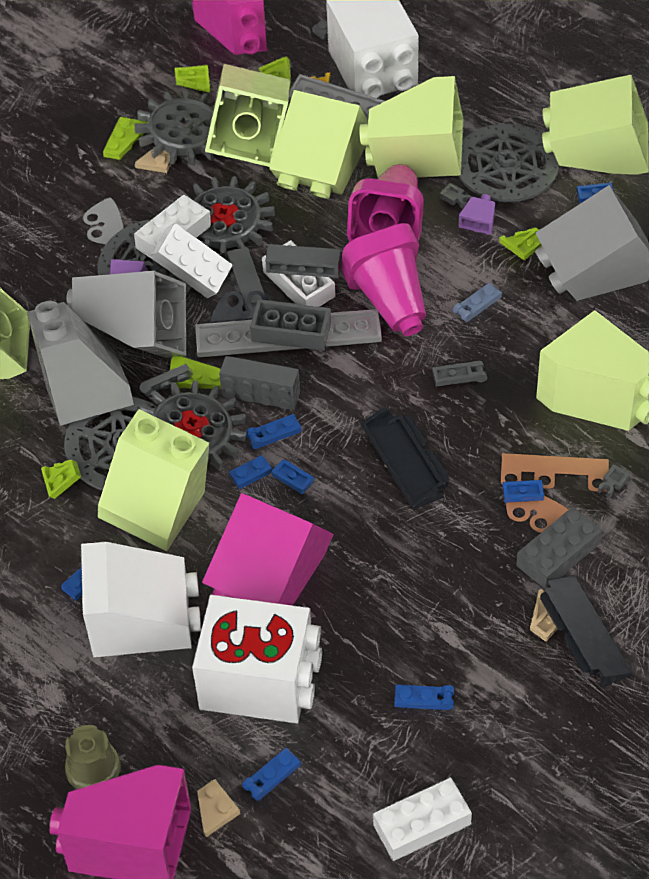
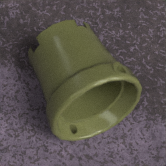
(90, 757)

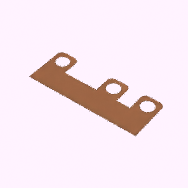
(553, 464)

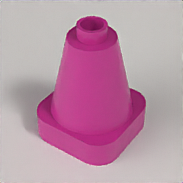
(385, 203)
(388, 275)

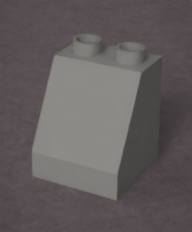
(595, 248)
(135, 308)
(76, 364)

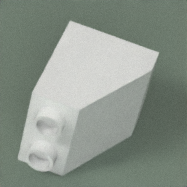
(136, 600)

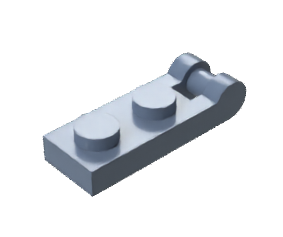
(477, 302)

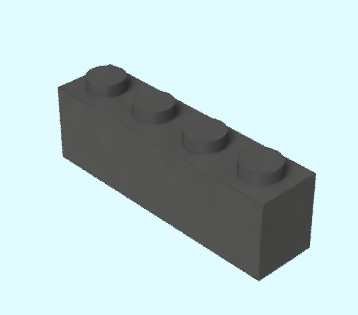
(303, 260)
(244, 275)

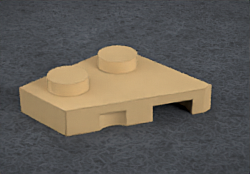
(159, 164)
(541, 622)
(215, 807)

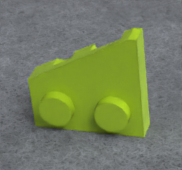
(193, 77)
(523, 243)
(60, 477)

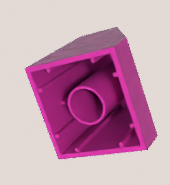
(233, 23)
(265, 554)
(125, 825)

